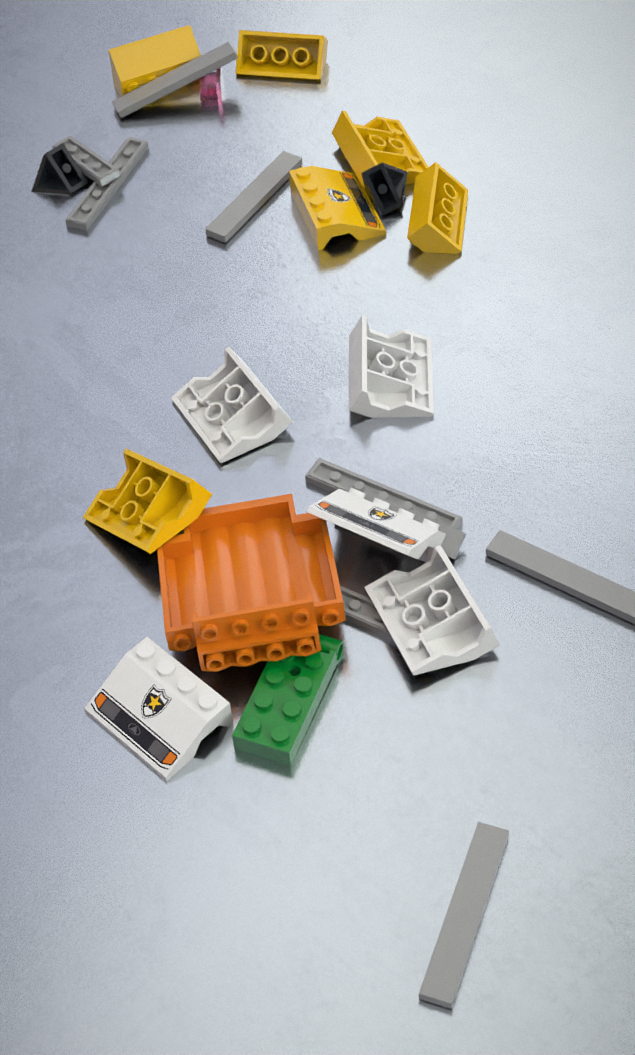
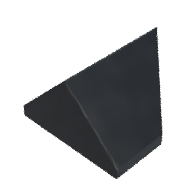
(58, 173)
(385, 186)

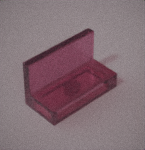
(212, 88)

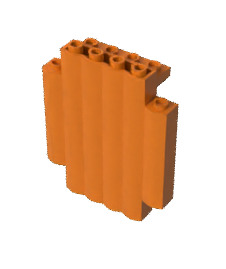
(249, 584)

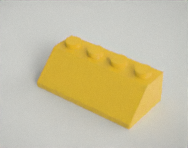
(281, 55)
(151, 57)
(437, 212)

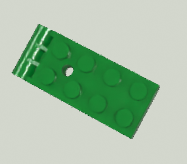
(286, 703)

